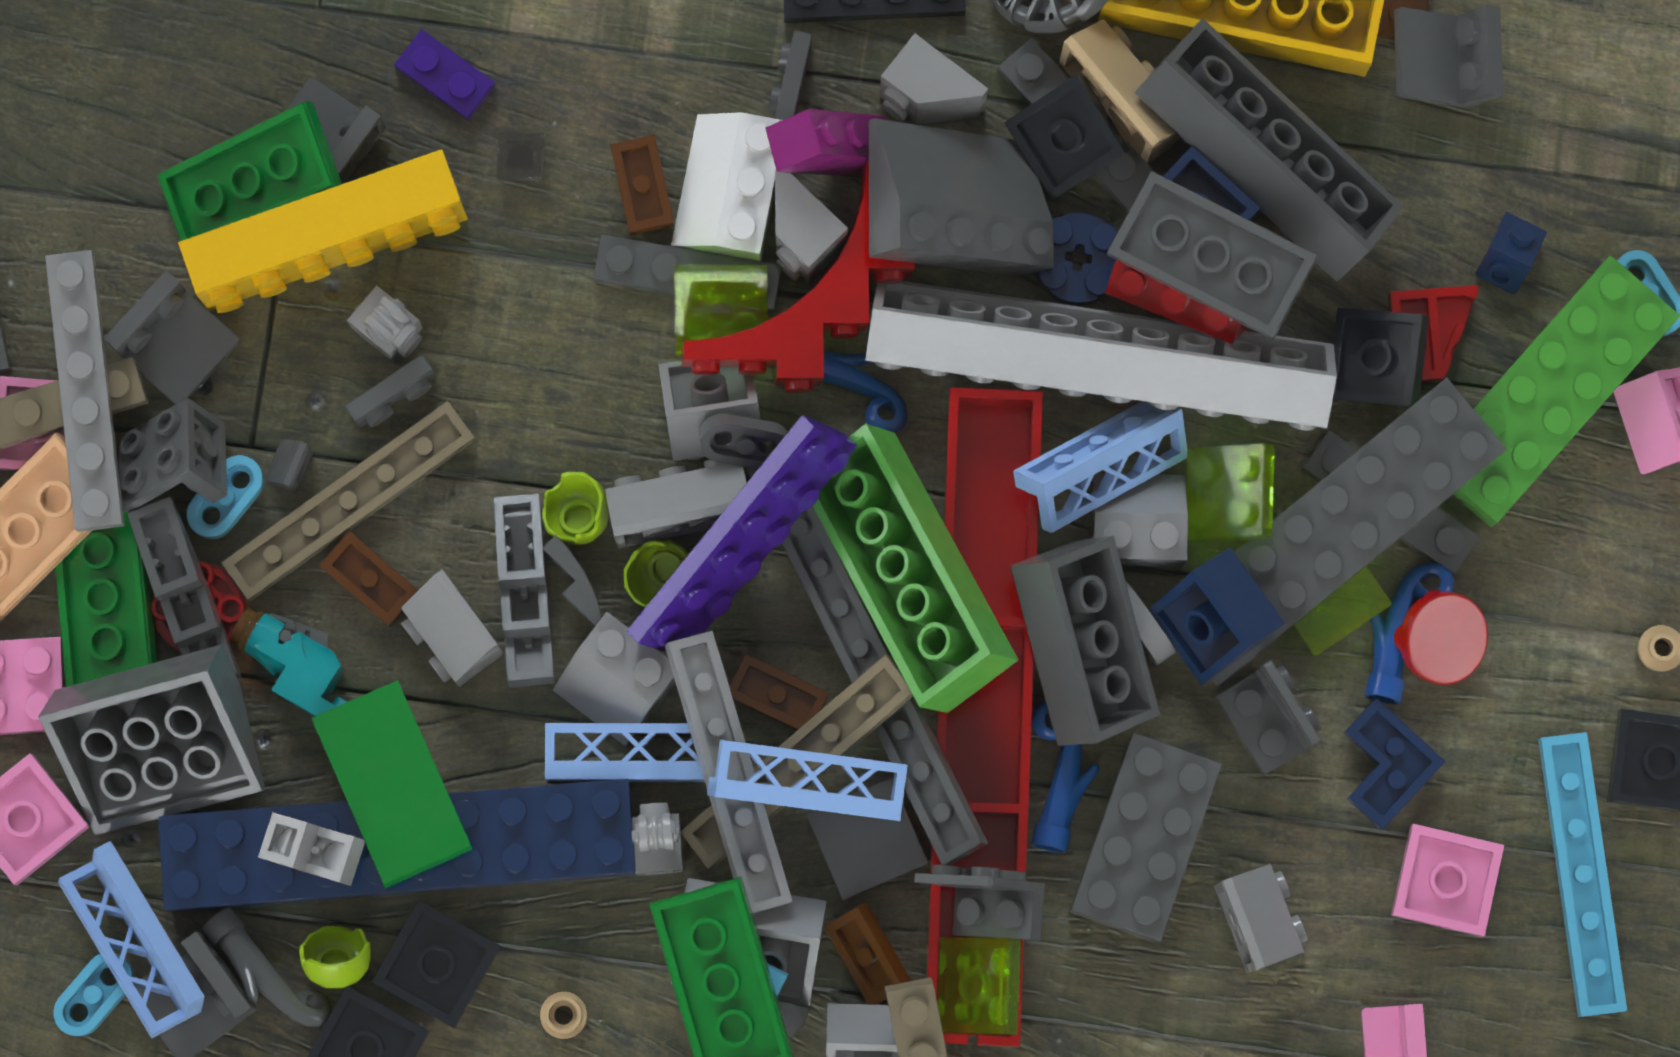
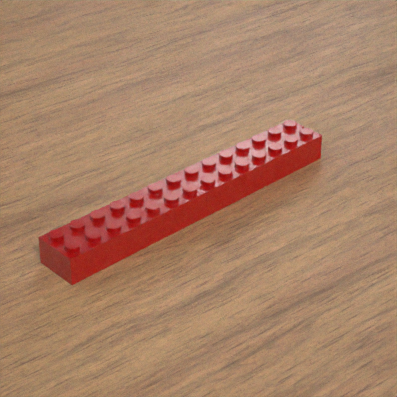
(991, 730)

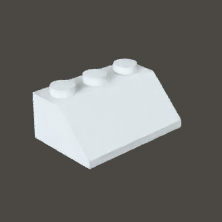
(727, 187)

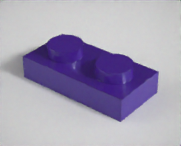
(444, 75)

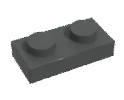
(794, 61)
(407, 382)

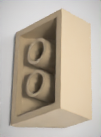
(1114, 76)

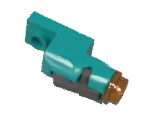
(295, 652)

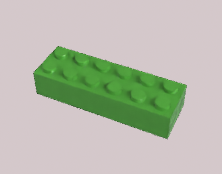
(1564, 382)
(911, 574)

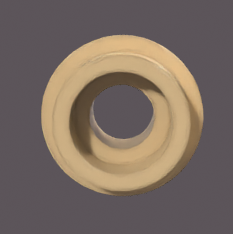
(1647, 651)
(548, 1011)

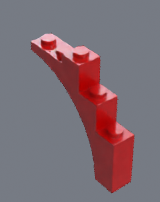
(795, 337)

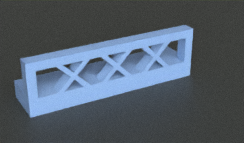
(1105, 449)
(625, 769)
(805, 798)
(147, 931)

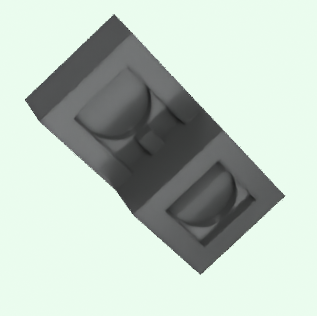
(580, 592)

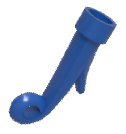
(840, 372)
(1387, 668)
(1065, 790)

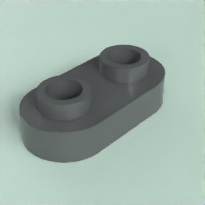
(741, 442)

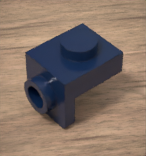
(1511, 253)

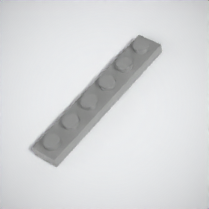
(84, 391)
(714, 718)

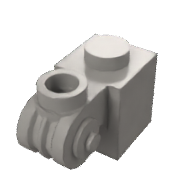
(386, 325)
(657, 840)

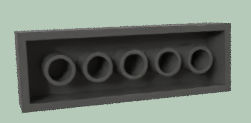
(1269, 150)

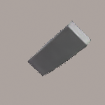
(178, 579)
(524, 590)

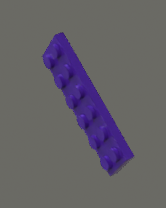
(744, 534)

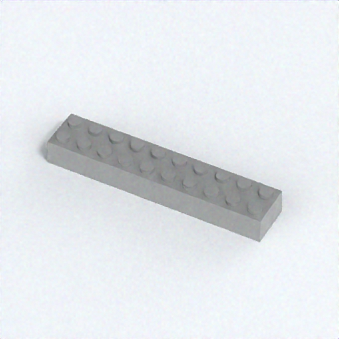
(1101, 354)

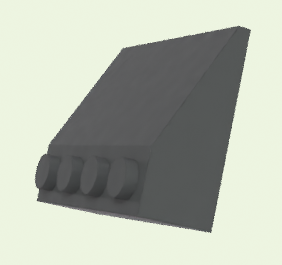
(955, 201)
(154, 739)

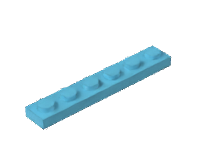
(1582, 874)

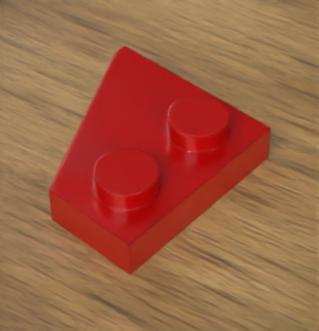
(1448, 314)

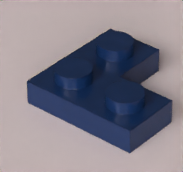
(1401, 761)

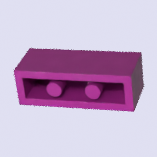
(821, 142)

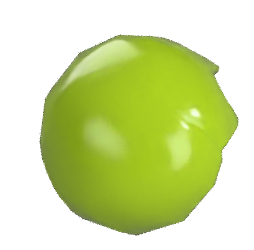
(575, 509)
(651, 568)
(335, 956)

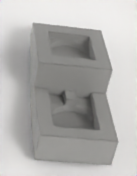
(311, 849)

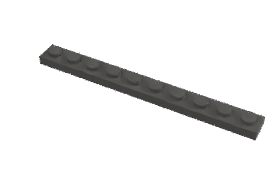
(906, 732)

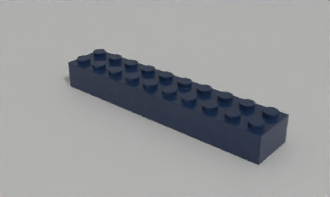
(513, 833)

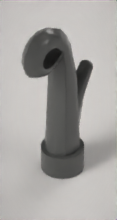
(255, 972)

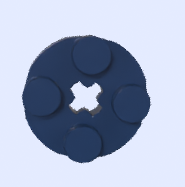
(1090, 283)

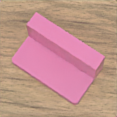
(1652, 418)
(1394, 1031)

